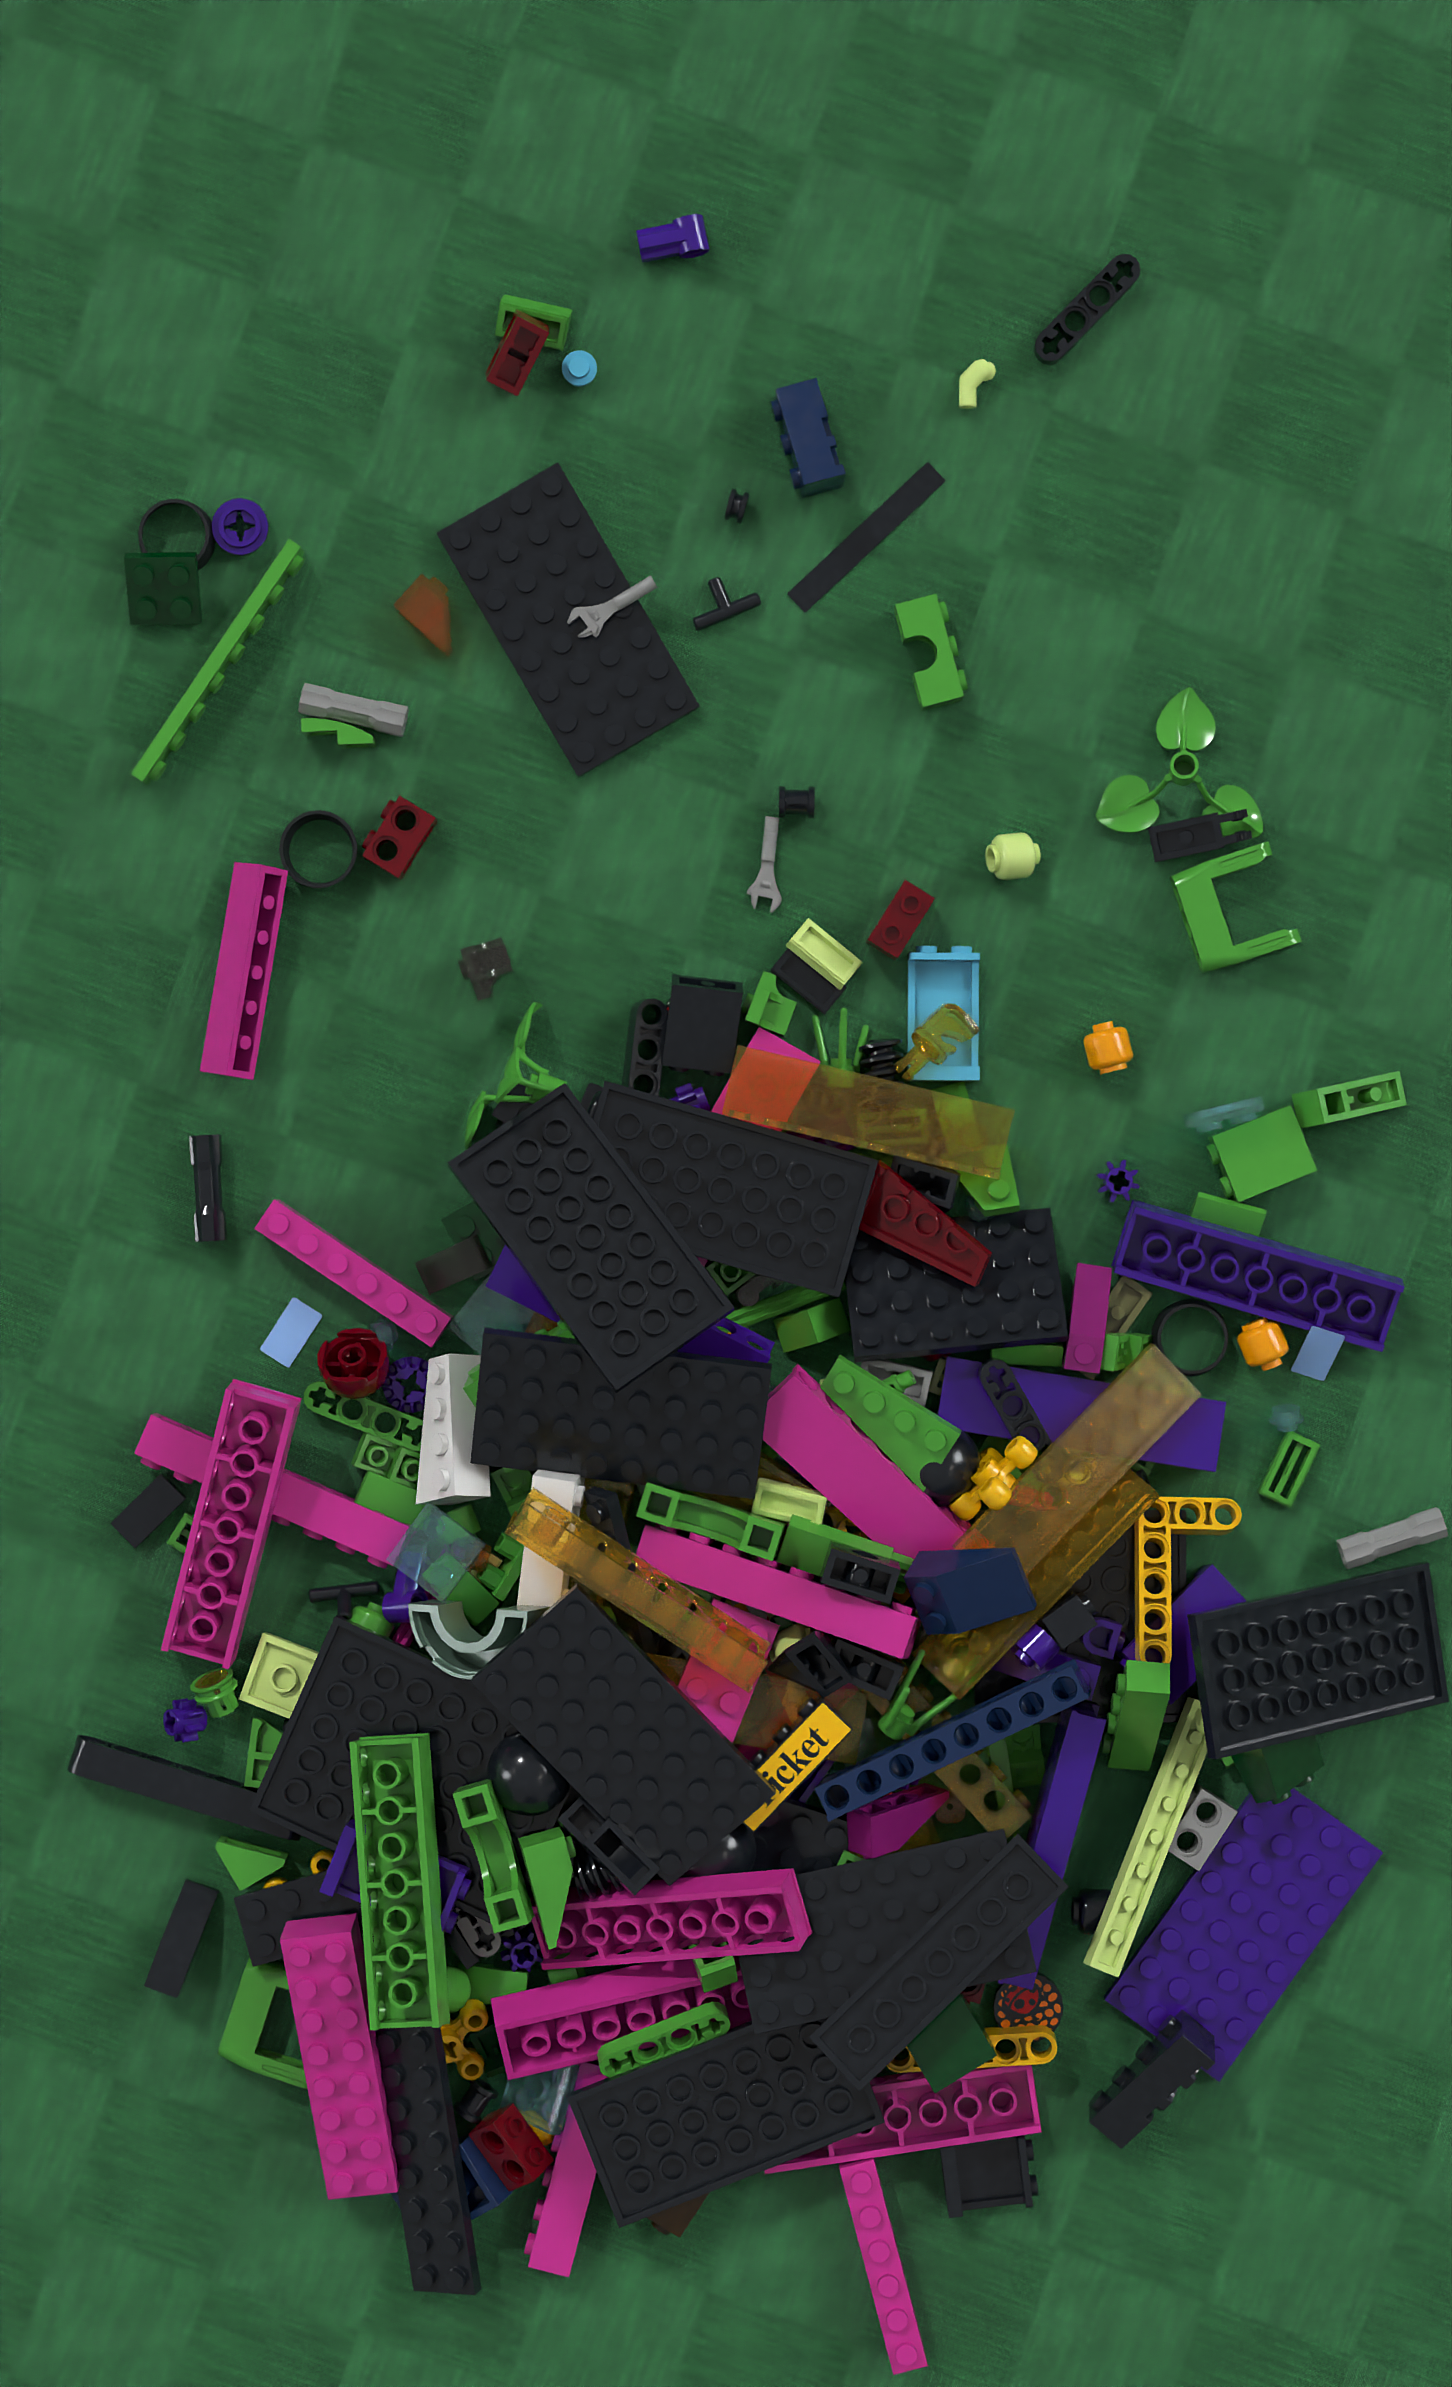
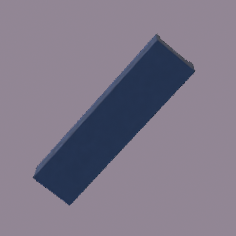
(953, 1739)

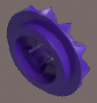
(227, 516)
(394, 1390)

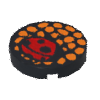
(1026, 2007)

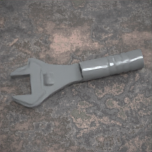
(597, 615)
(765, 883)

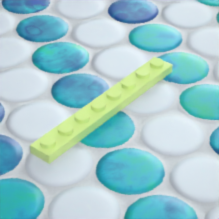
(1149, 1843)

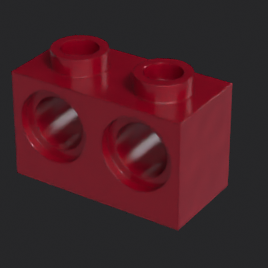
(517, 352)
(407, 842)
(900, 920)
(511, 2147)

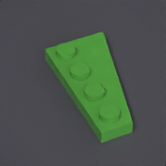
(890, 1419)

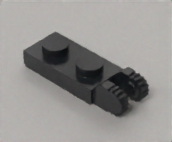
(1194, 835)

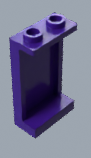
(1203, 1593)
(343, 1877)

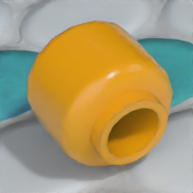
(1108, 1048)
(1262, 1343)

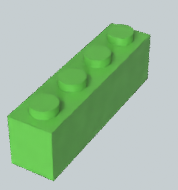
(1136, 1715)

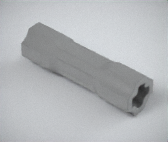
(329, 704)
(1369, 1545)

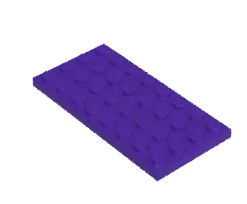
(1245, 1922)

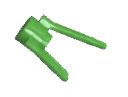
(840, 1062)
(899, 1716)

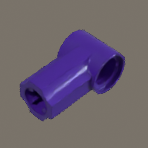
(681, 238)
(396, 1601)

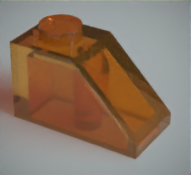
(428, 611)

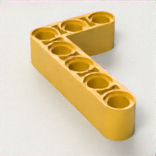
(1161, 1567)
(1021, 2055)

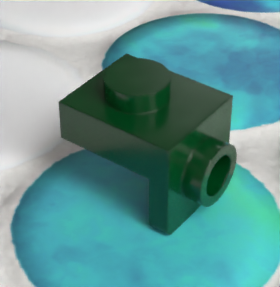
(488, 2047)

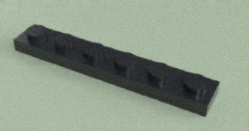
(606, 1516)

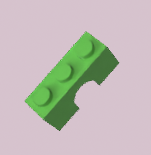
(924, 621)

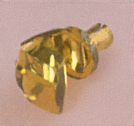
(945, 1021)

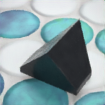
(932, 1181)
(813, 1664)

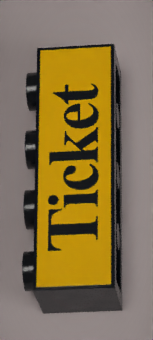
(798, 1753)

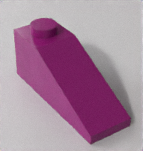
(1087, 1318)
(891, 1820)

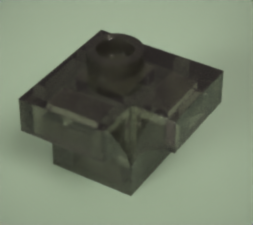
(485, 966)

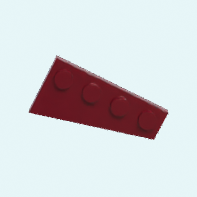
(919, 1228)

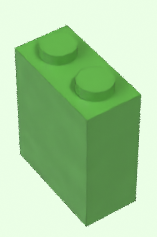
(1260, 1154)

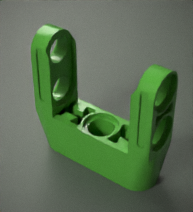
(1205, 918)
(248, 2021)

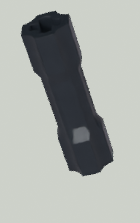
(209, 1213)

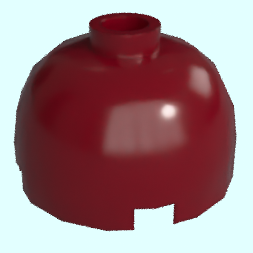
(354, 1363)

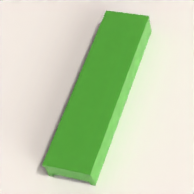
(401, 1881)

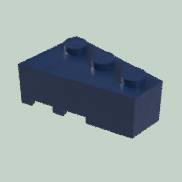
(808, 438)

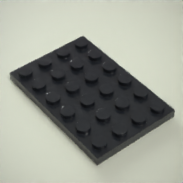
(918, 1310)

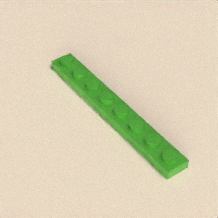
(227, 651)

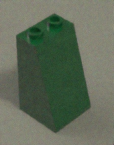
(1279, 1768)
(951, 2045)

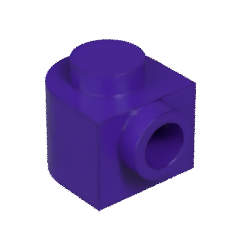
(1104, 1638)
(1036, 1648)

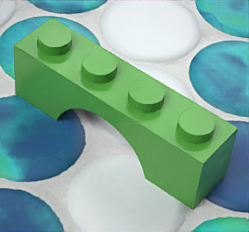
(711, 1519)
(500, 1869)

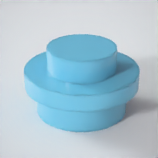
(579, 368)

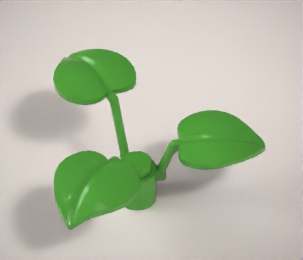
(1184, 725)
(536, 1086)

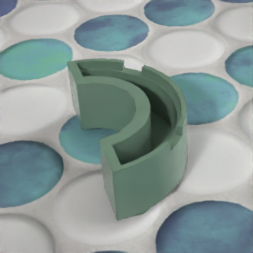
(457, 1646)

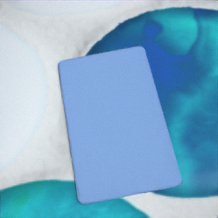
(291, 1332)
(1317, 1353)

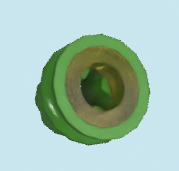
(214, 1686)

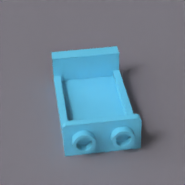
(938, 980)

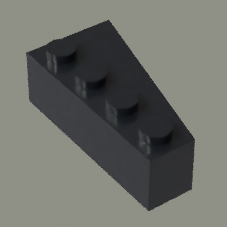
(1152, 2078)

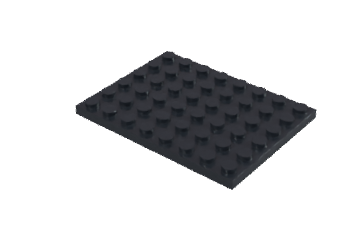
(382, 1688)

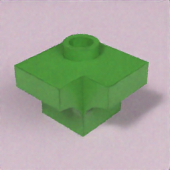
(768, 1007)

